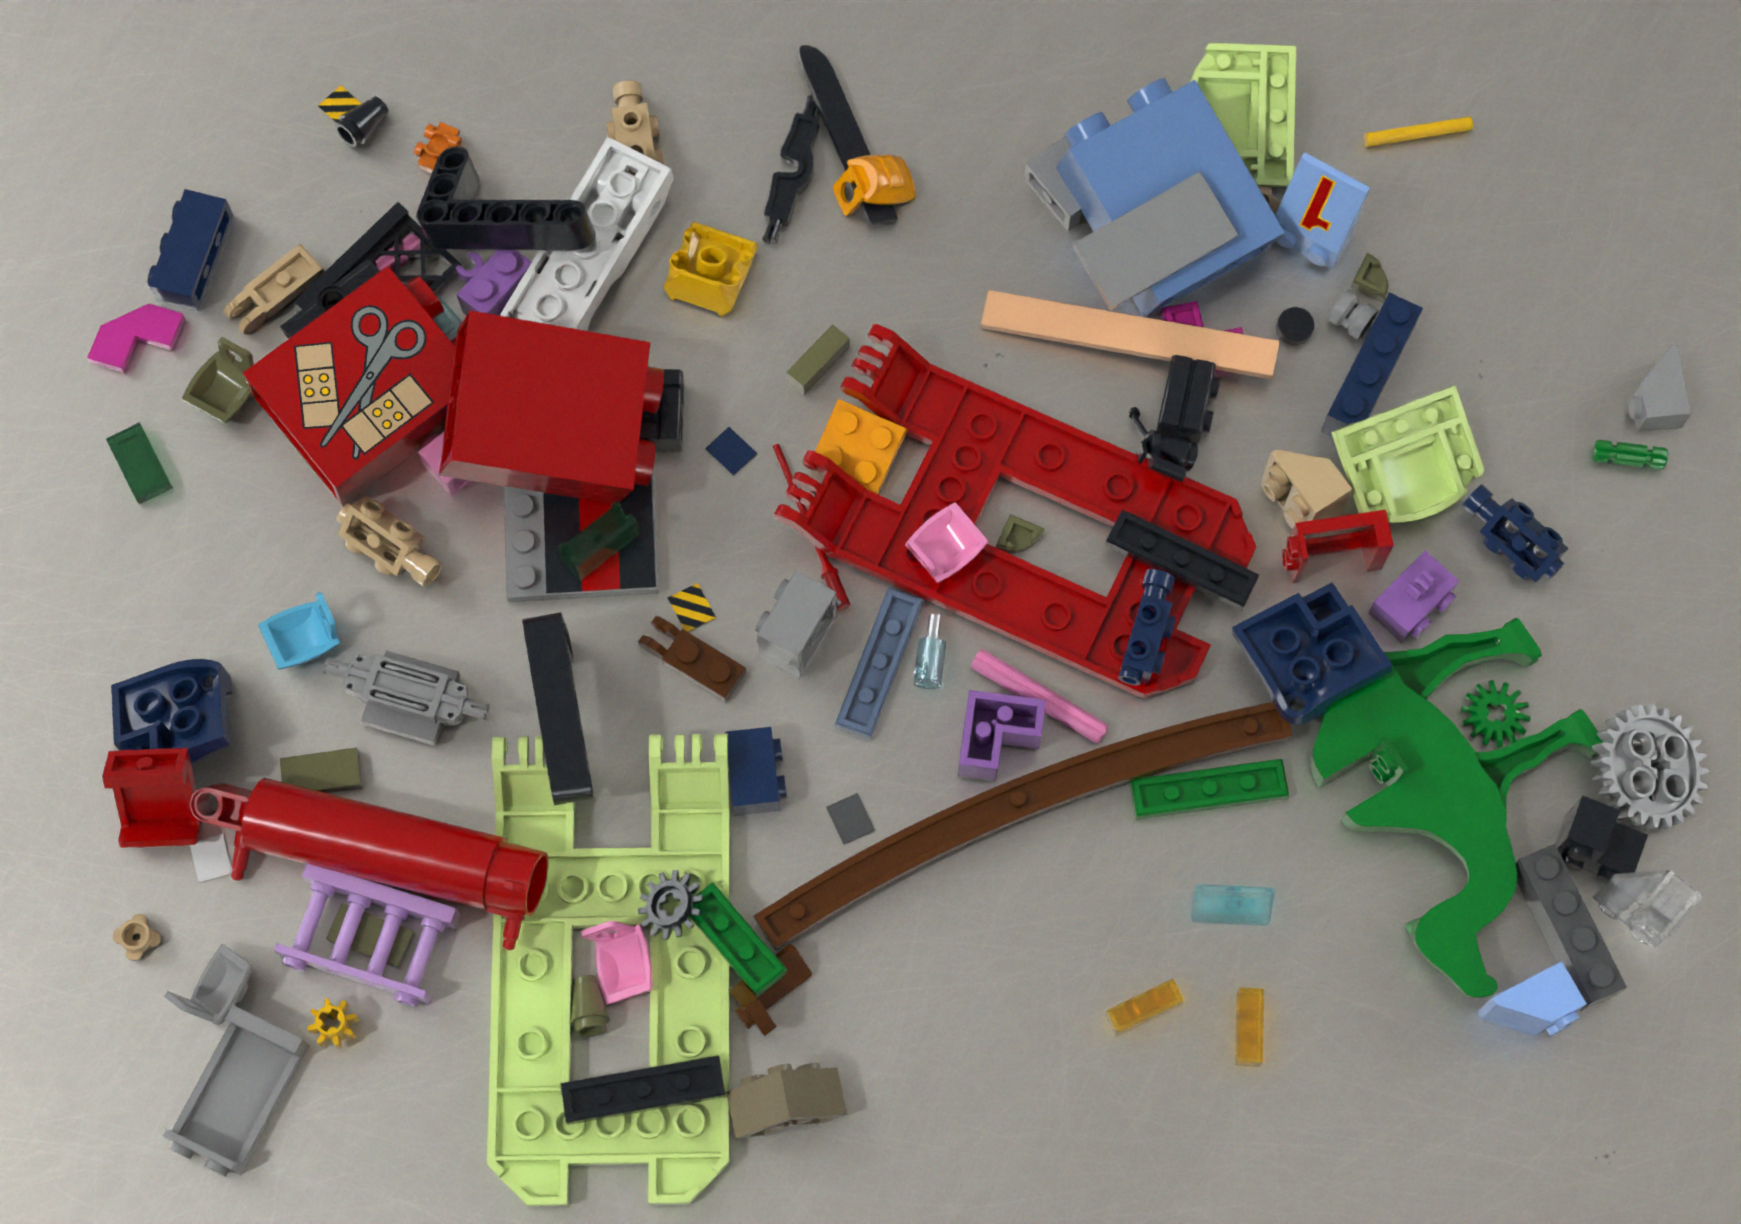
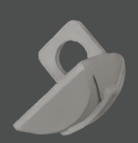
(218, 988)

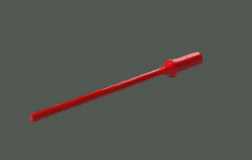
(829, 573)

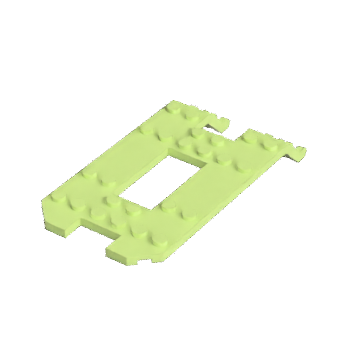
(533, 982)

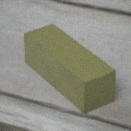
(818, 359)

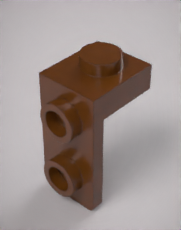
(753, 1008)

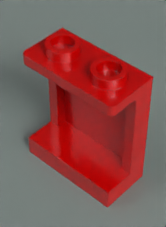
(153, 796)

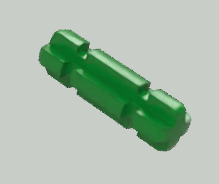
(1630, 454)

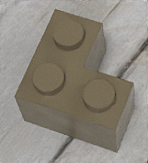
(785, 1100)

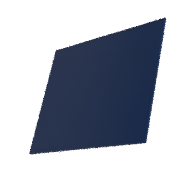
(731, 451)

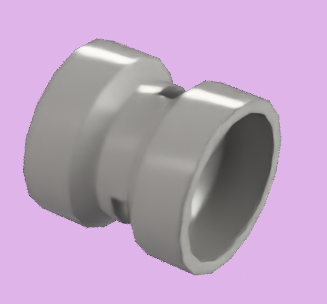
(1359, 320)

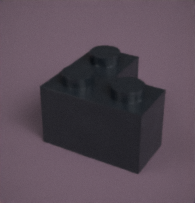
(1596, 842)

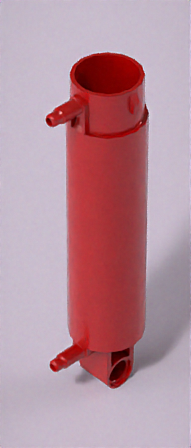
(379, 847)

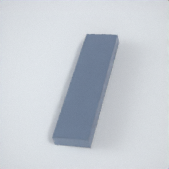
(879, 663)

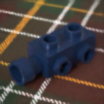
(1517, 544)
(1150, 625)

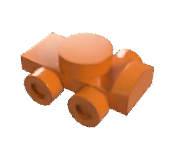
(440, 138)

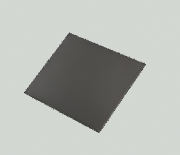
(850, 818)

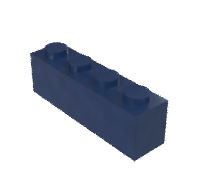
(1373, 363)

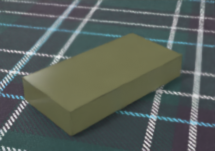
(324, 770)
(368, 934)

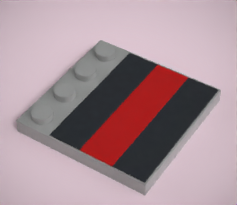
(543, 521)

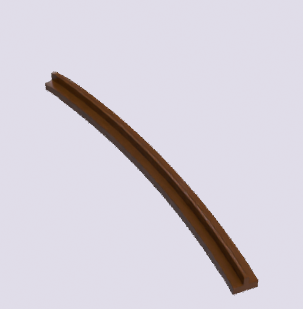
(1014, 803)

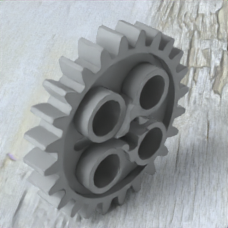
(1649, 767)

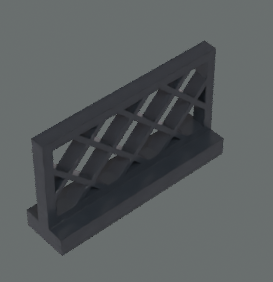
(375, 244)

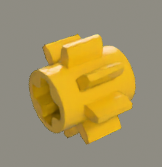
(333, 1034)

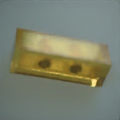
(1144, 1007)
(1249, 1027)

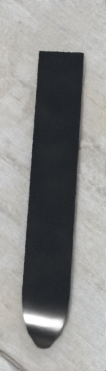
(839, 122)

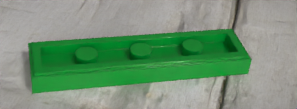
(1209, 789)

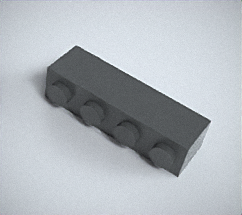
(1568, 925)

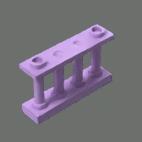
(361, 895)

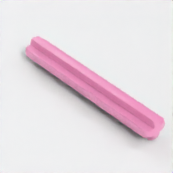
(1024, 686)

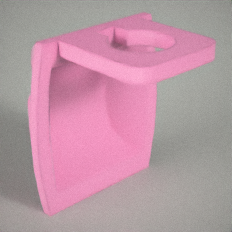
(946, 542)
(621, 960)

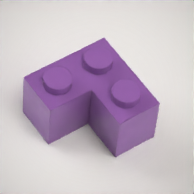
(995, 721)

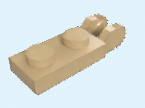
(274, 288)

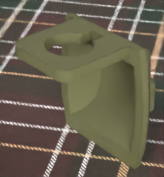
(219, 384)

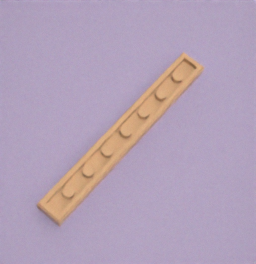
(1128, 333)

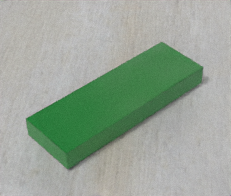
(737, 941)

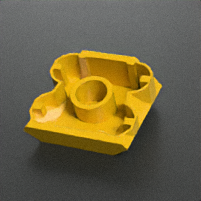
(709, 268)

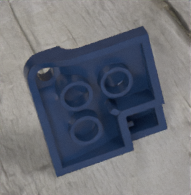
(1311, 652)
(173, 708)

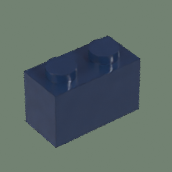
(753, 771)

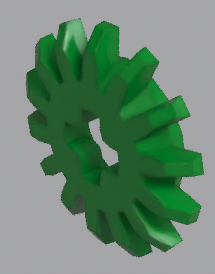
(1496, 728)

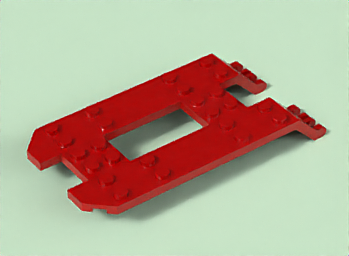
(972, 444)

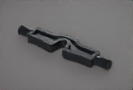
(787, 185)

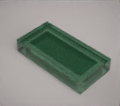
(139, 463)

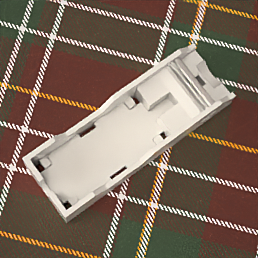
(619, 209)

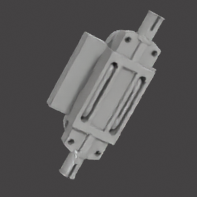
(406, 694)

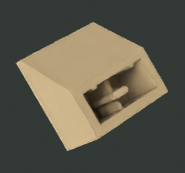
(1305, 486)

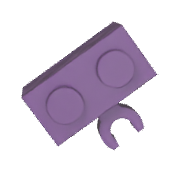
(491, 283)
(1414, 597)

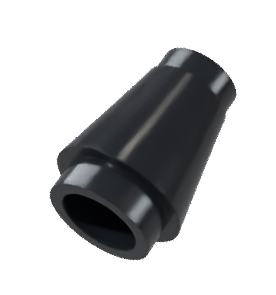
(360, 122)

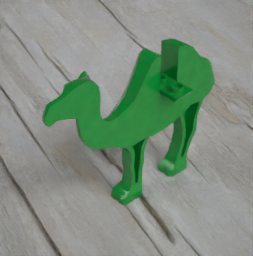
(1443, 784)

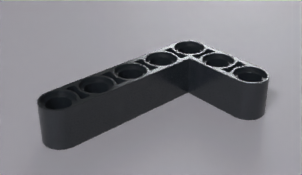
(458, 222)
(557, 707)

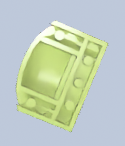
(1255, 102)
(1410, 457)

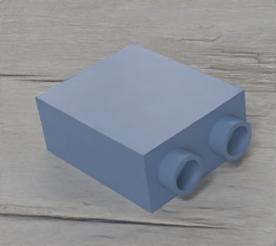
(1151, 152)

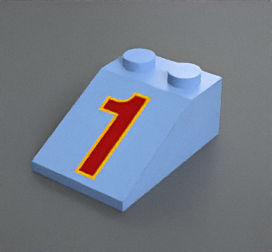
(1320, 211)

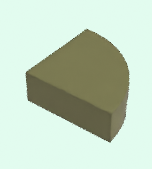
(1371, 279)
(1019, 535)

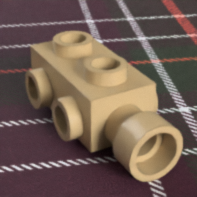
(630, 111)
(386, 540)

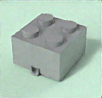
(796, 623)

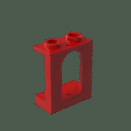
(1373, 540)

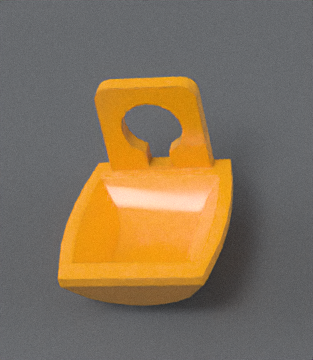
(877, 181)

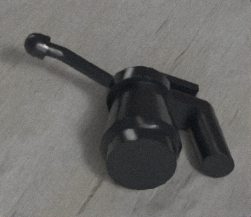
(1164, 453)

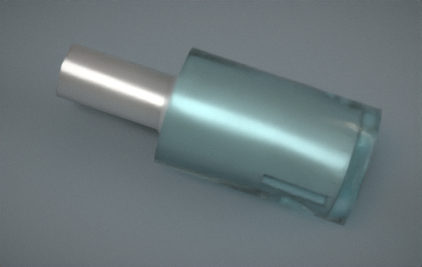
(930, 656)

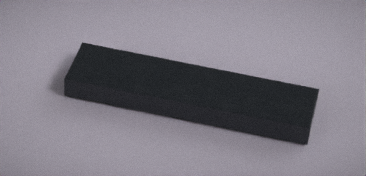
(1182, 559)
(642, 1090)

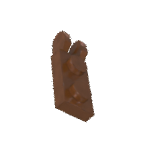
(695, 660)

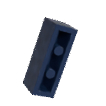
(190, 249)

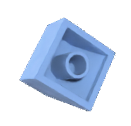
(1537, 1004)

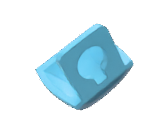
(300, 633)

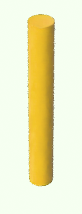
(1418, 131)

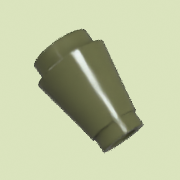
(588, 1007)

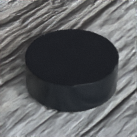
(1295, 326)

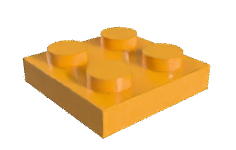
(861, 444)

